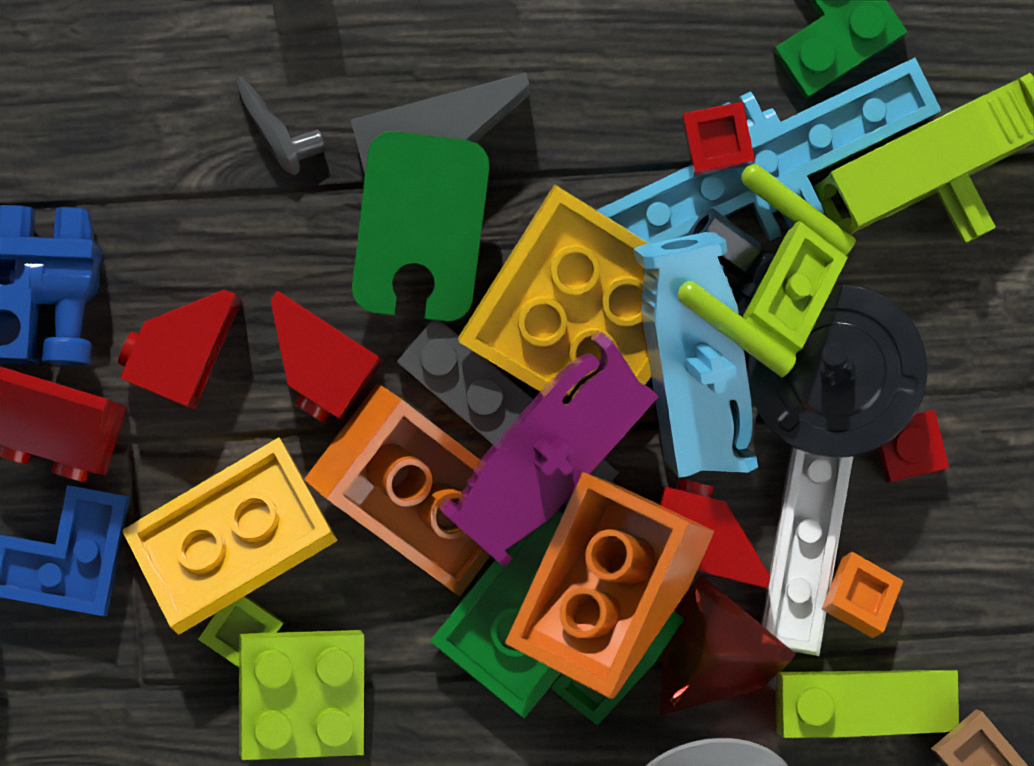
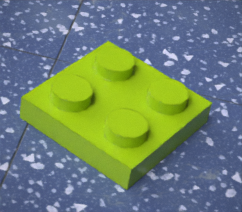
(301, 694)

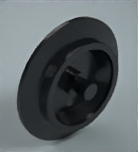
(850, 381)

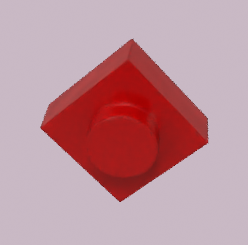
(718, 138)
(915, 450)

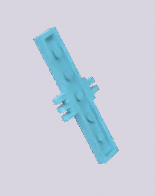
(787, 151)

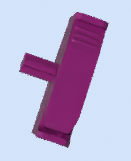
(548, 448)

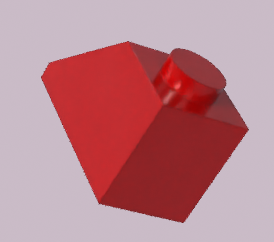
(180, 348)
(321, 361)
(729, 550)

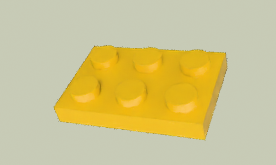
(228, 536)

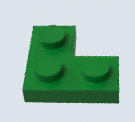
(838, 42)

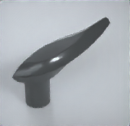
(285, 149)

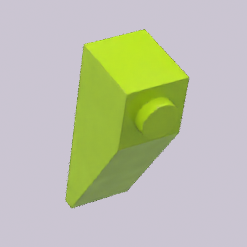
(865, 703)

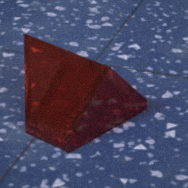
(717, 651)

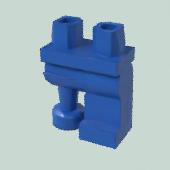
(47, 272)

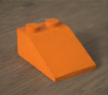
(391, 477)
(607, 584)

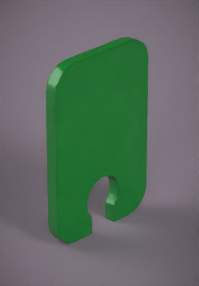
(421, 208)

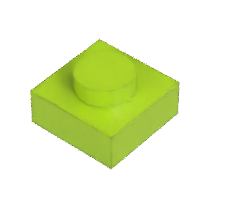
(238, 618)

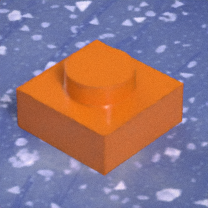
(862, 595)

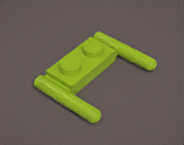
(792, 287)

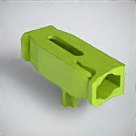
(936, 161)

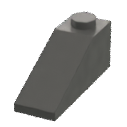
(457, 114)

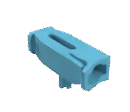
(692, 364)

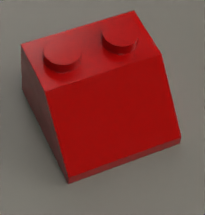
(57, 424)

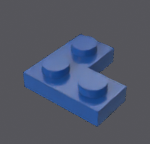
(80, 566)

